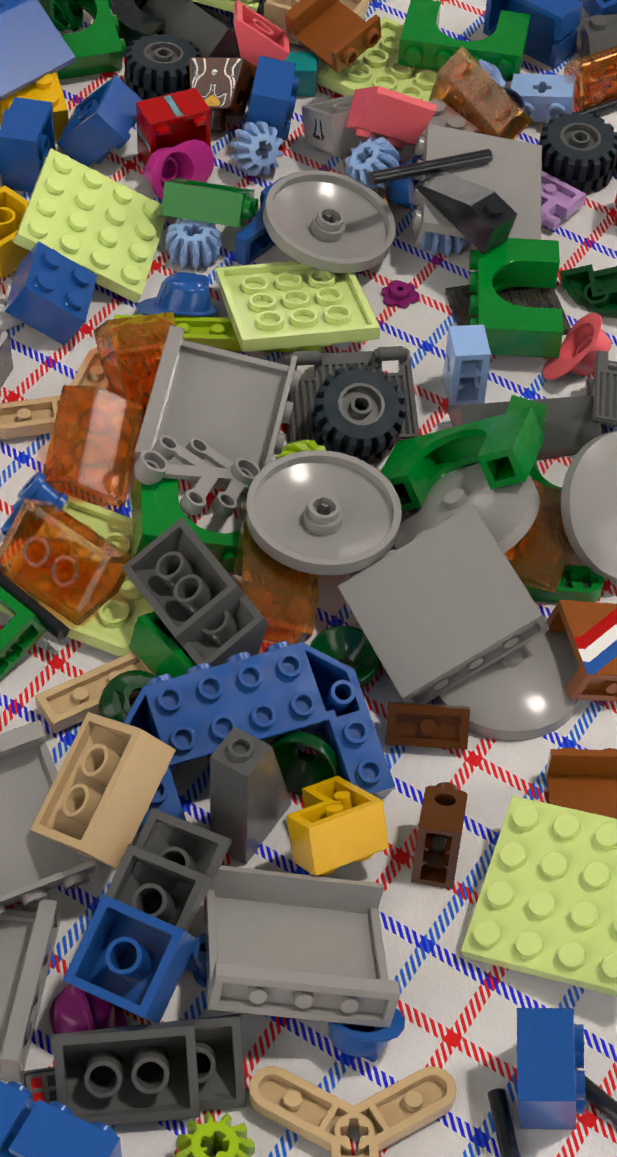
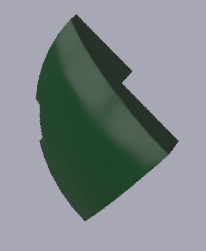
(64, 14)
(592, 288)

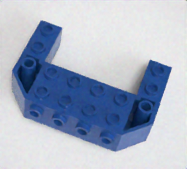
(266, 698)

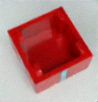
(171, 121)

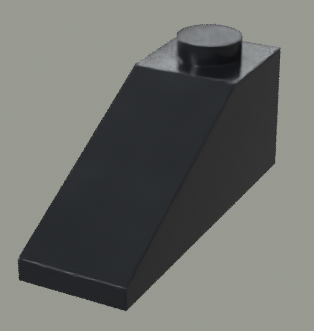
(471, 208)

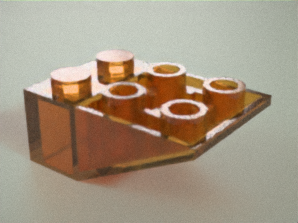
(132, 353)

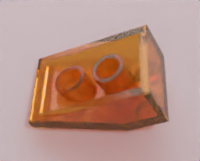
(545, 549)
(279, 592)

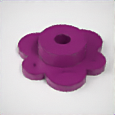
(400, 294)

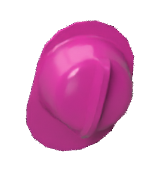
(187, 161)

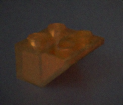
(594, 77)

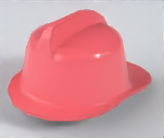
(579, 348)

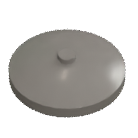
(329, 221)
(591, 505)
(505, 510)
(323, 512)
(522, 692)

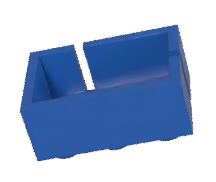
(551, 26)
(49, 1129)

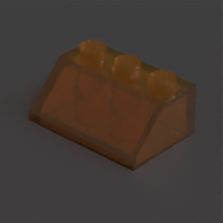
(479, 97)
(93, 445)
(61, 560)

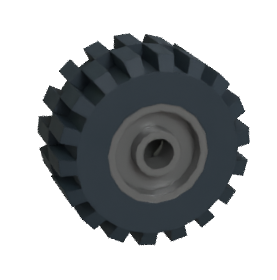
(159, 65)
(579, 150)
(358, 413)

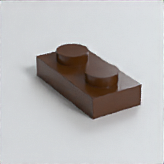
(427, 725)

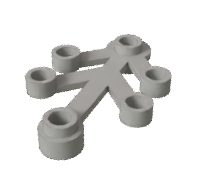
(153, 466)

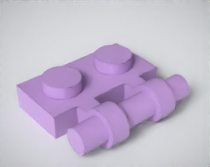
(558, 199)

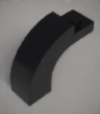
(134, 22)

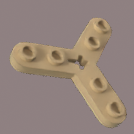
(39, 414)
(327, 1118)

